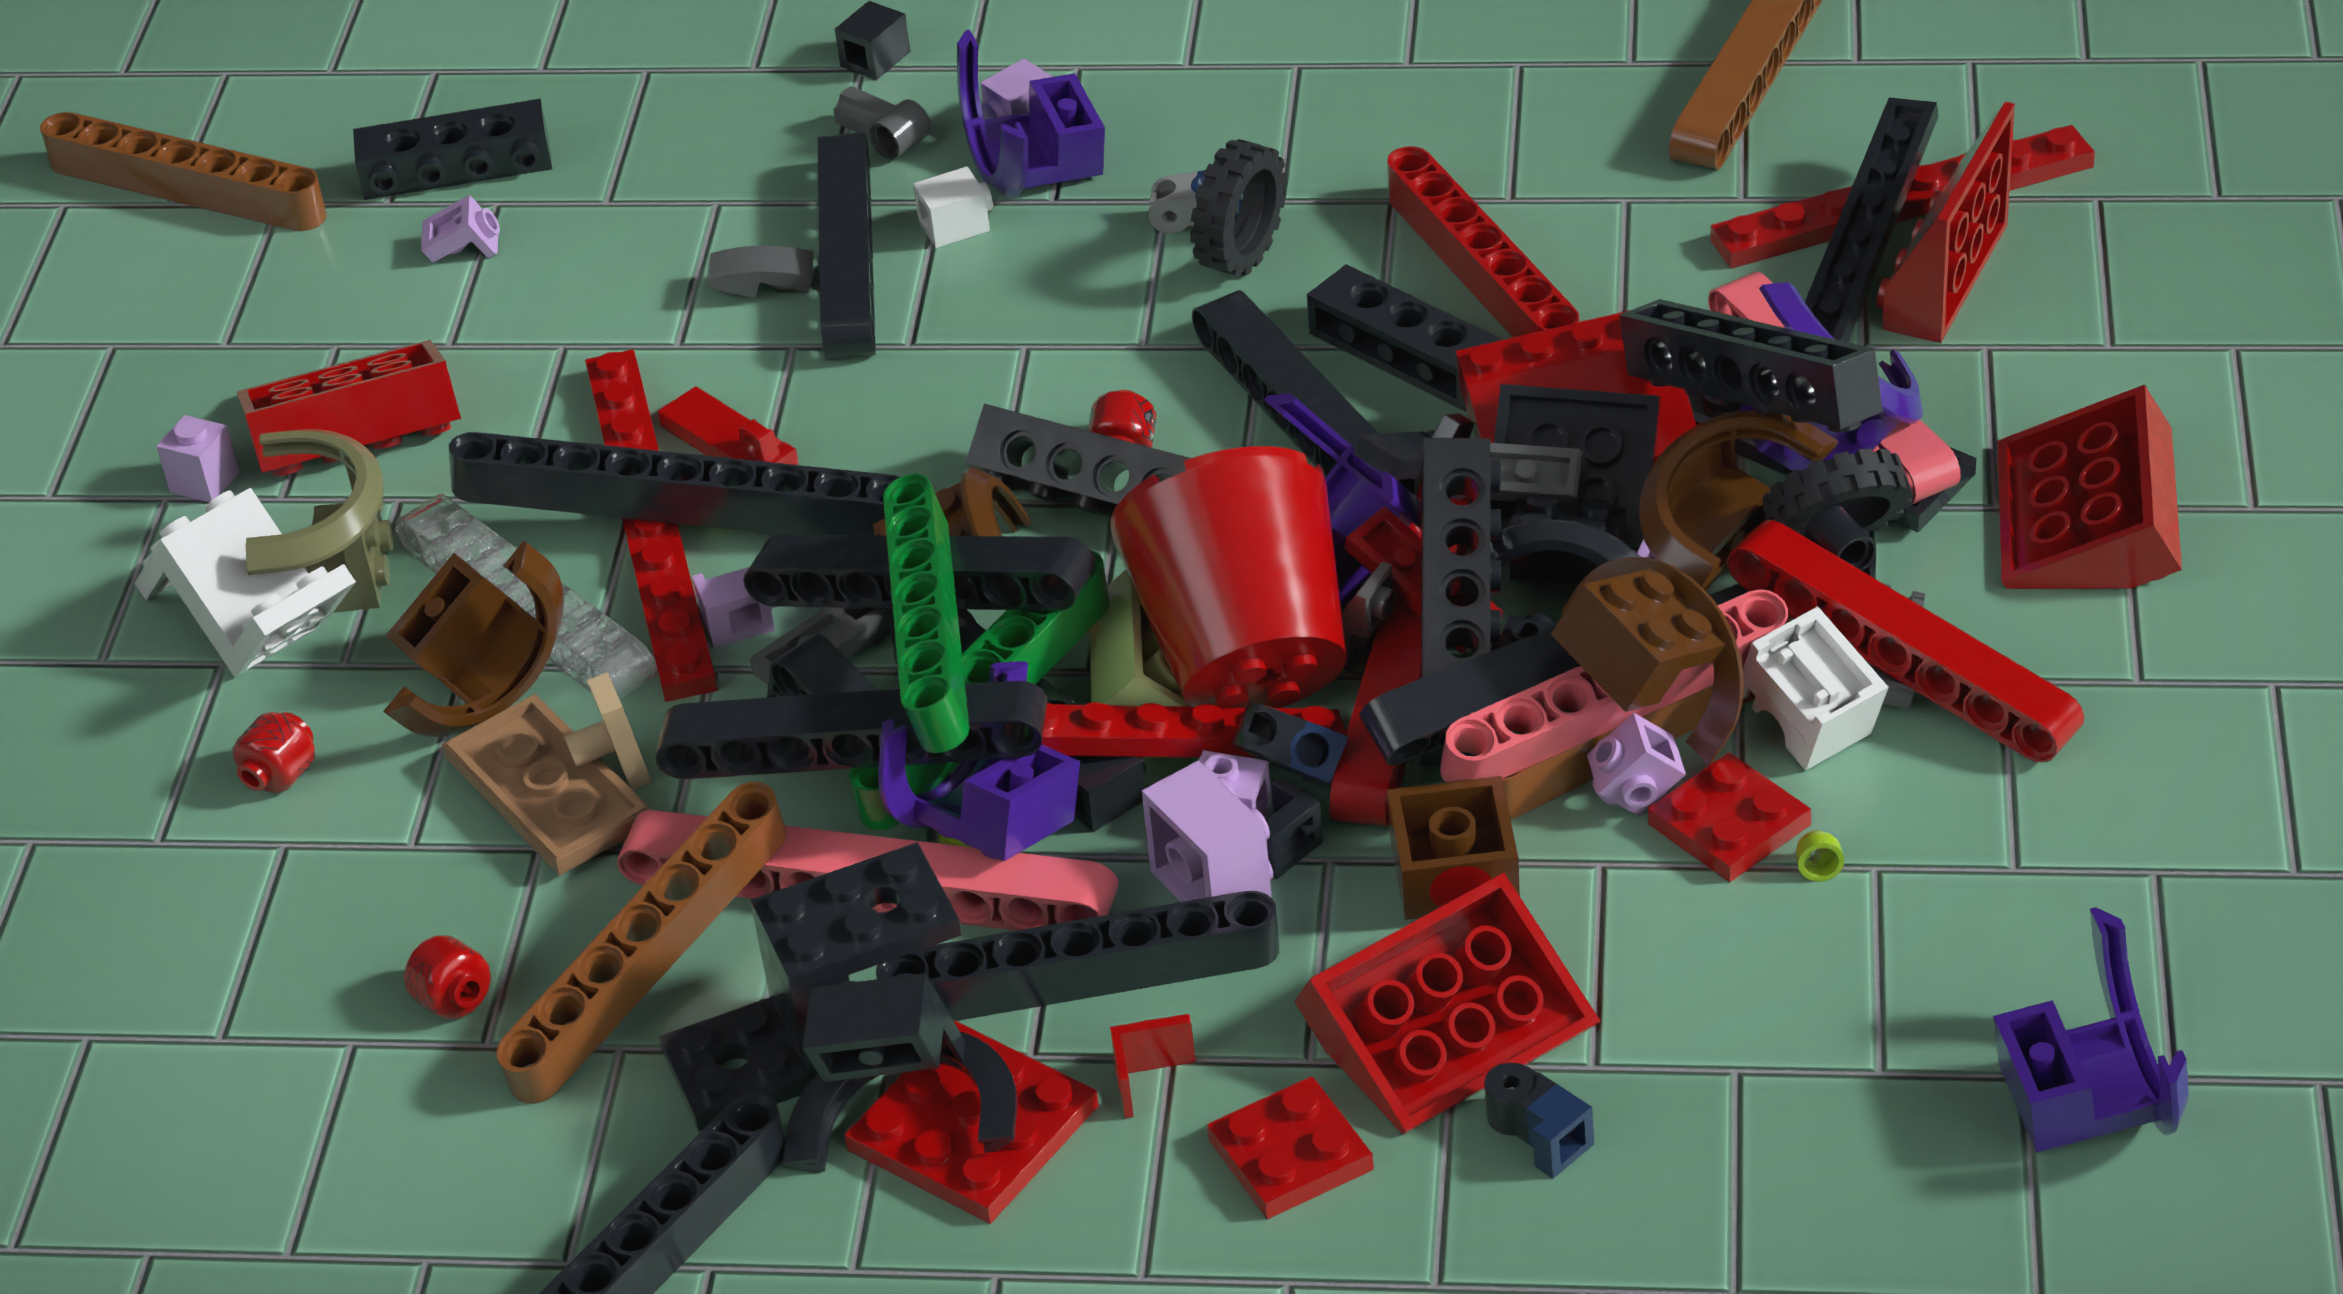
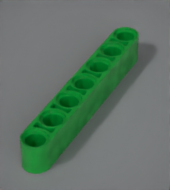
(925, 614)
(1015, 636)

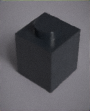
(872, 40)

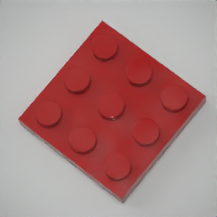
(930, 1129)

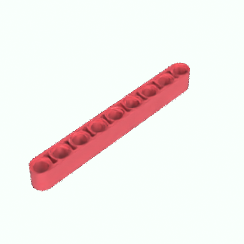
(982, 890)

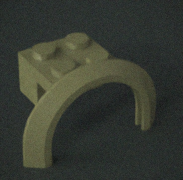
(340, 532)

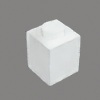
(953, 206)

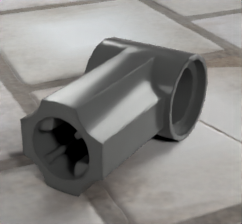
(888, 126)

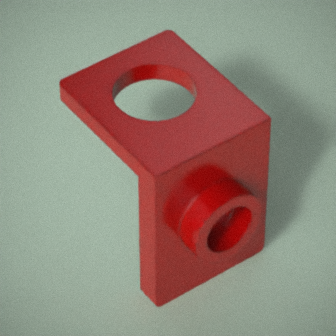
(1149, 1047)

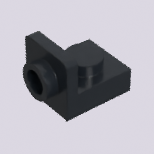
(1293, 826)

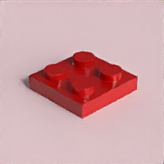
(1729, 816)
(1290, 1147)

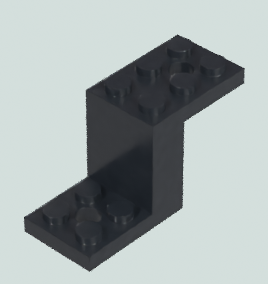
(807, 940)

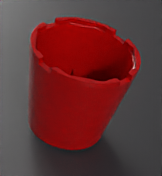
(1237, 575)

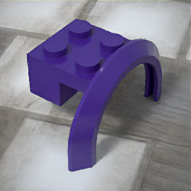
(1047, 145)
(1899, 398)
(1353, 490)
(985, 803)
(2092, 1075)

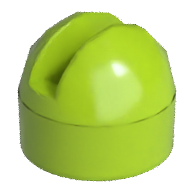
(1827, 858)

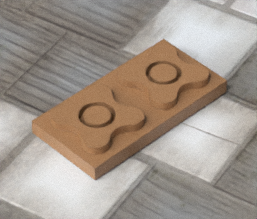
(533, 783)

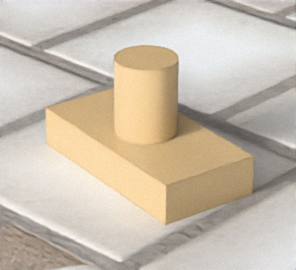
(609, 735)

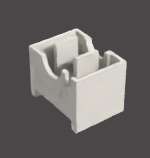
(1813, 687)

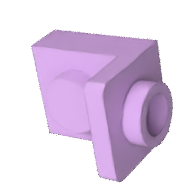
(457, 226)

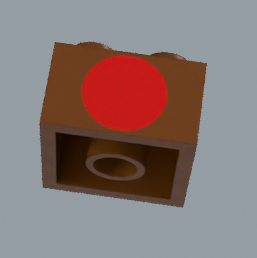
(1449, 841)

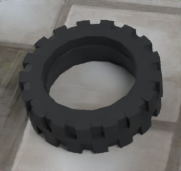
(1236, 171)
(1864, 484)

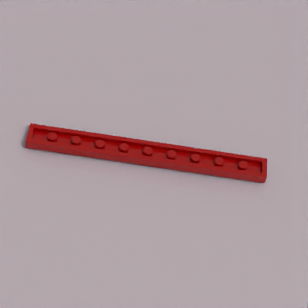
(654, 546)

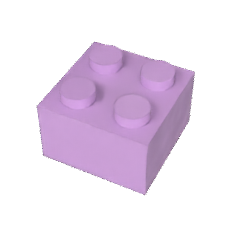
(1204, 836)

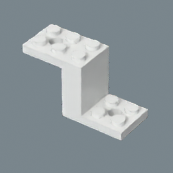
(239, 612)

